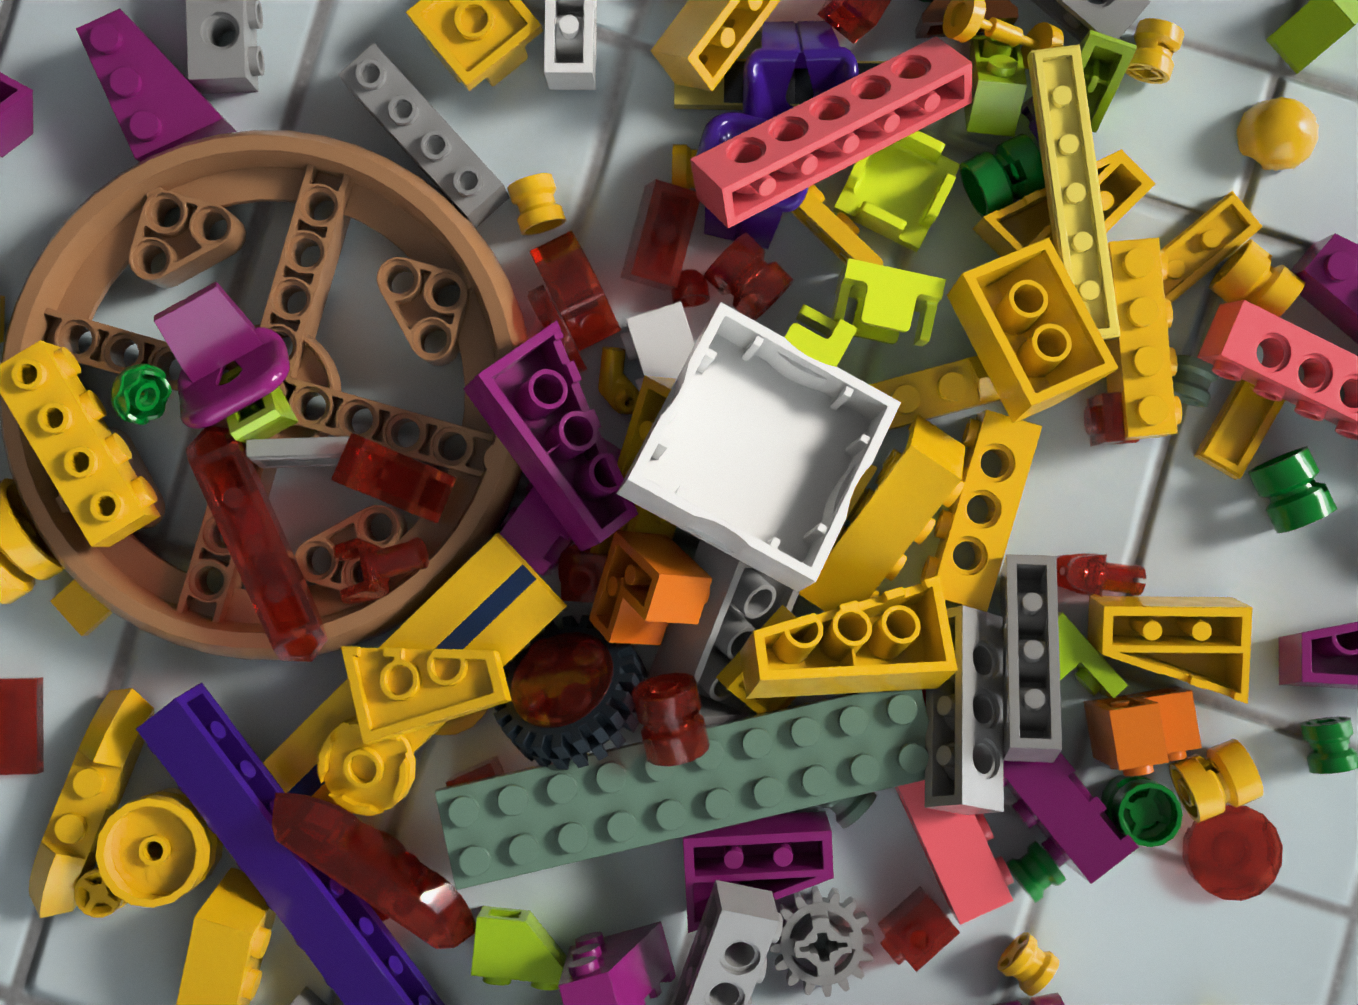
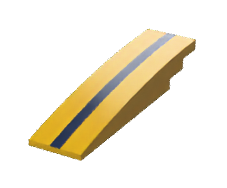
(485, 605)

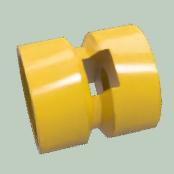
(1252, 278)
(1218, 779)

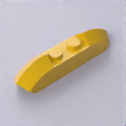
(939, 391)
(87, 800)

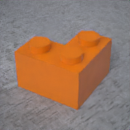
(647, 588)
(1143, 729)

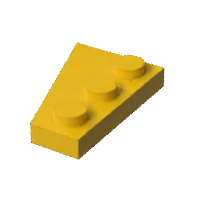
(418, 688)

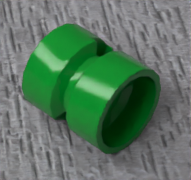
(998, 178)
(1292, 490)
(1142, 809)

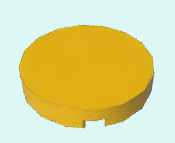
(365, 776)

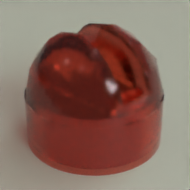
(691, 289)

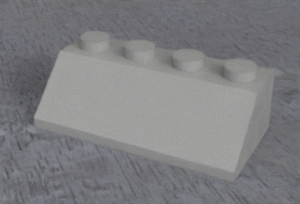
(737, 605)

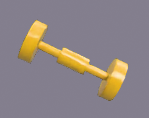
(966, 17)

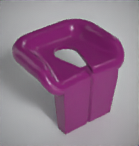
(207, 335)

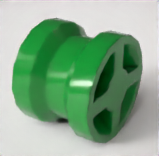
(1035, 871)

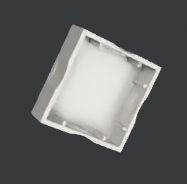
(759, 449)

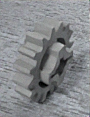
(840, 941)

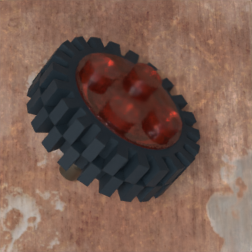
(570, 694)

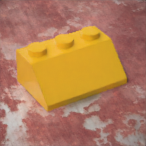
(1030, 329)

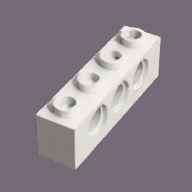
(570, 44)

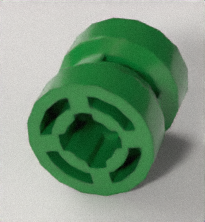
(1330, 747)

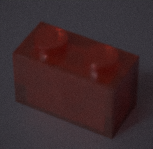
(661, 235)

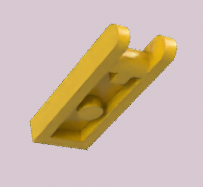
(833, 230)

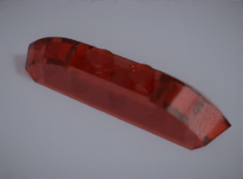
(257, 545)
(373, 868)

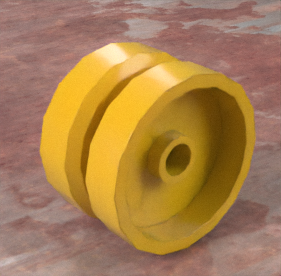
(21, 548)
(156, 849)

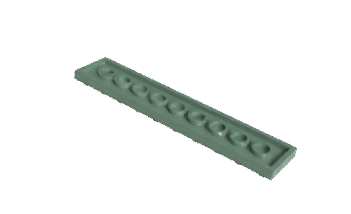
(624, 802)

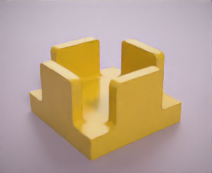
(476, 36)

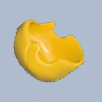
(1278, 133)

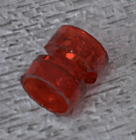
(748, 277)
(671, 719)

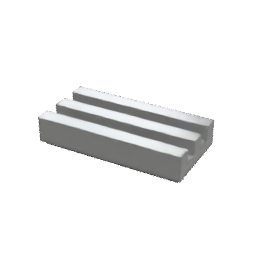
(296, 451)

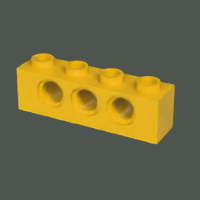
(1015, 447)

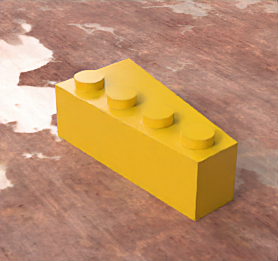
(891, 517)
(857, 648)

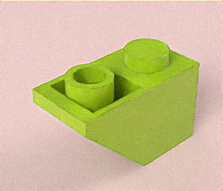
(996, 87)
(515, 947)

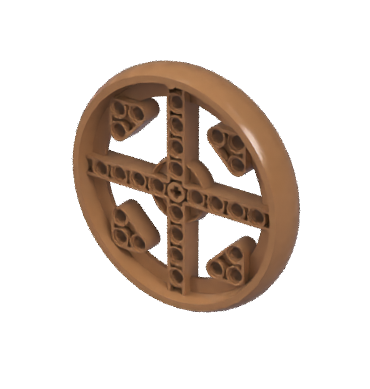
(202, 177)

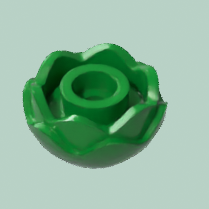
(140, 393)

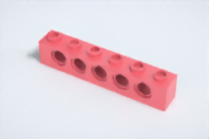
(832, 131)
(1232, 352)

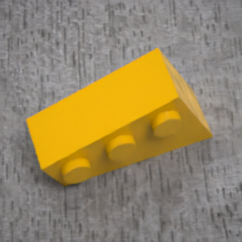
(227, 945)

